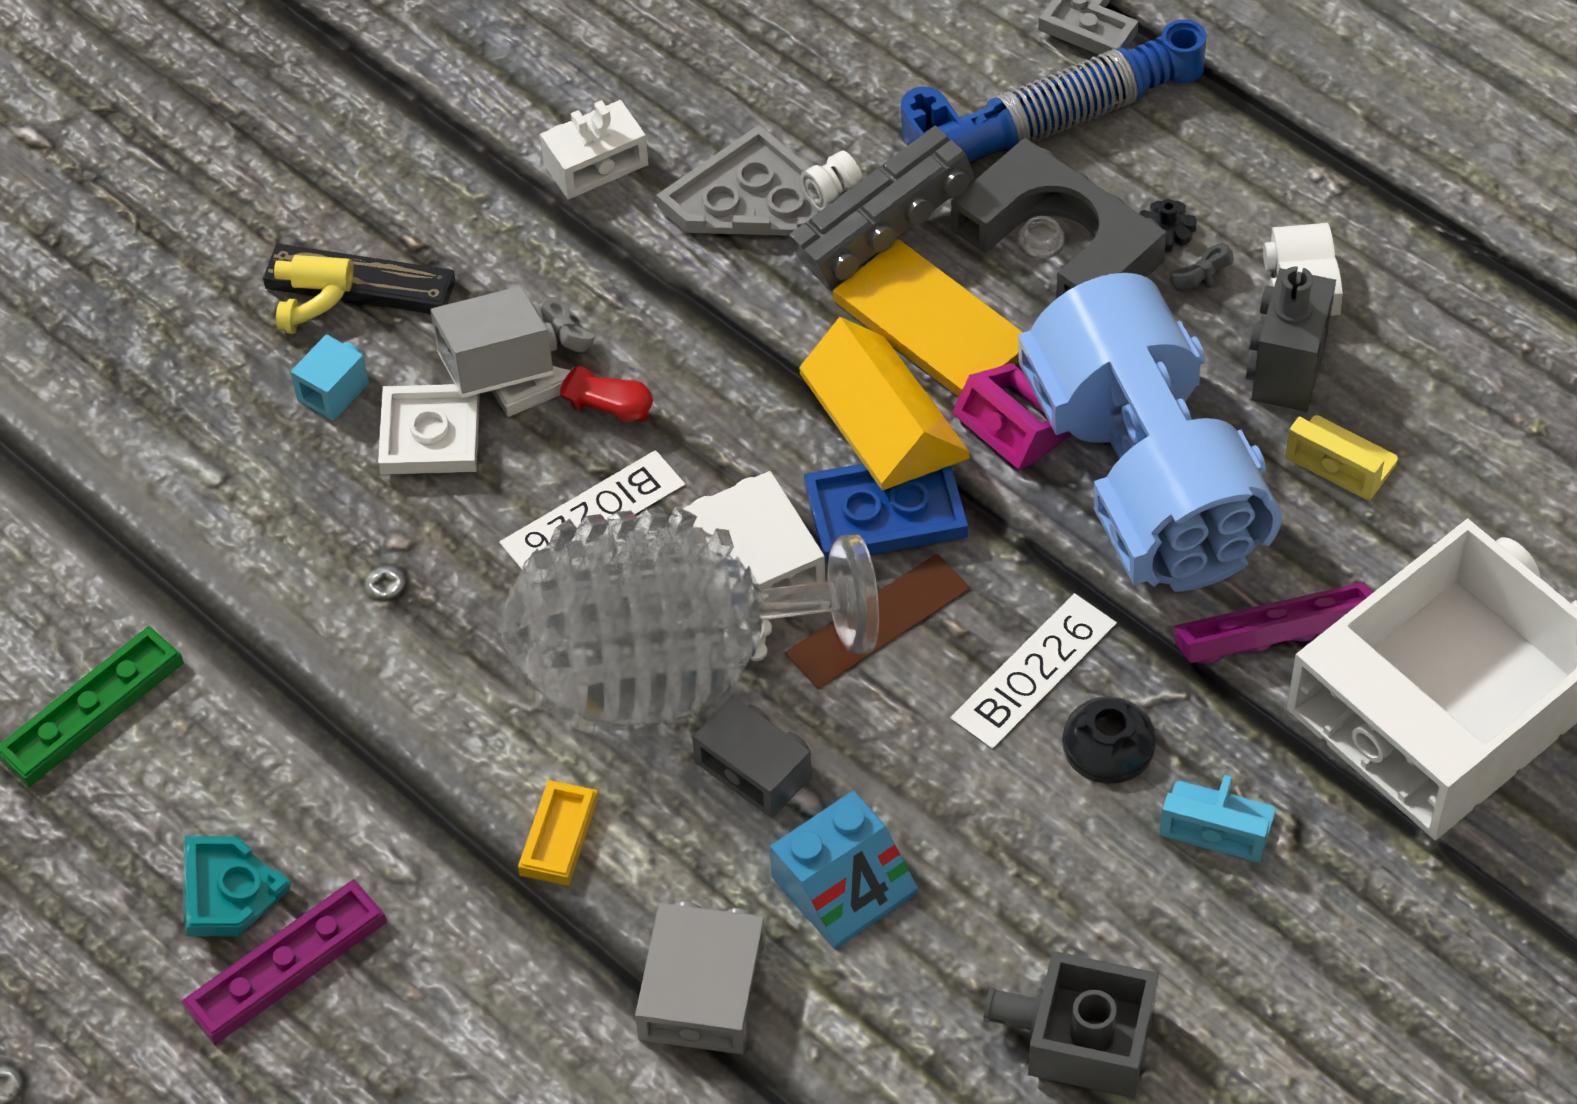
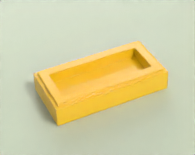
(558, 833)

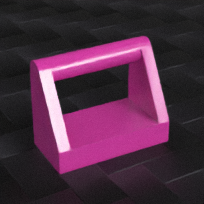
(1004, 421)

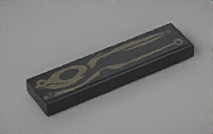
(375, 280)

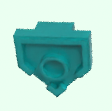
(226, 886)

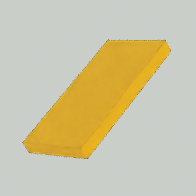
(928, 317)

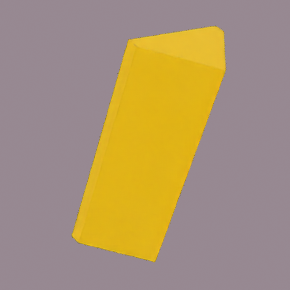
(879, 406)

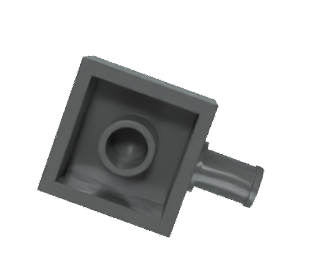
(1290, 338)
(1085, 1024)

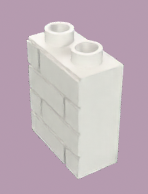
(1444, 677)

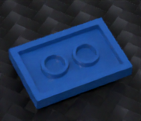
(887, 520)

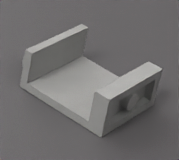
(699, 977)

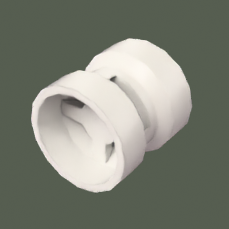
(831, 180)

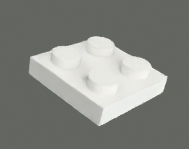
(428, 430)

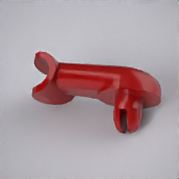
(620, 397)

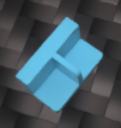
(1217, 820)

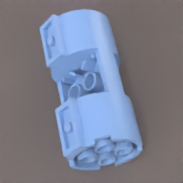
(1184, 490)

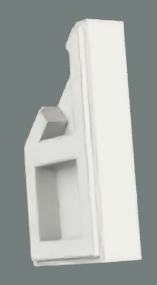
(530, 393)

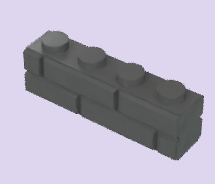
(882, 207)

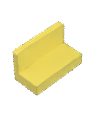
(1339, 456)

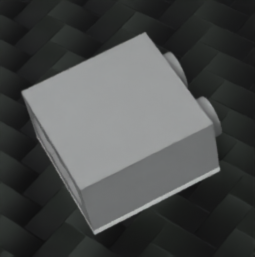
(493, 341)

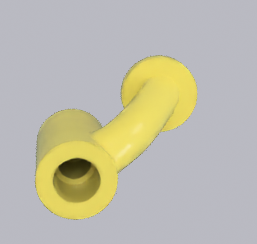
(312, 272)

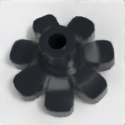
(1172, 219)

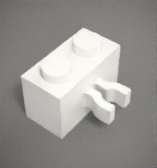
(594, 148)

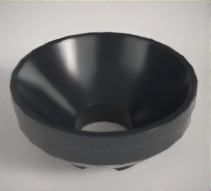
(1105, 756)

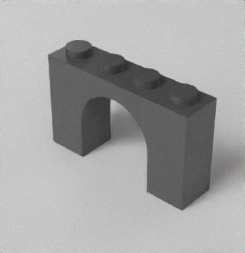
(1035, 183)

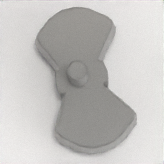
(558, 315)

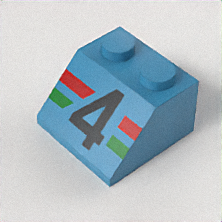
(842, 870)

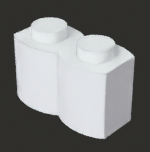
(1308, 248)

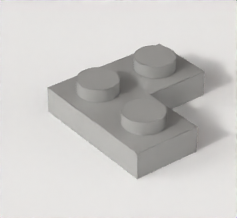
(1088, 24)

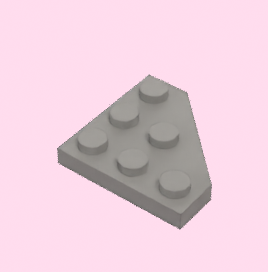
(742, 190)

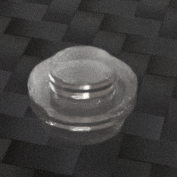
(1041, 238)

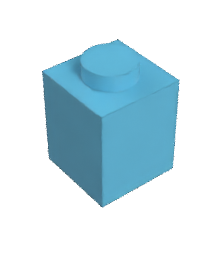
(330, 377)

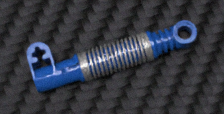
(1115, 78)

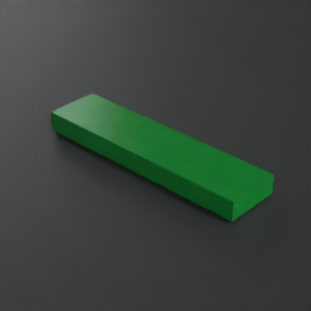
(89, 706)

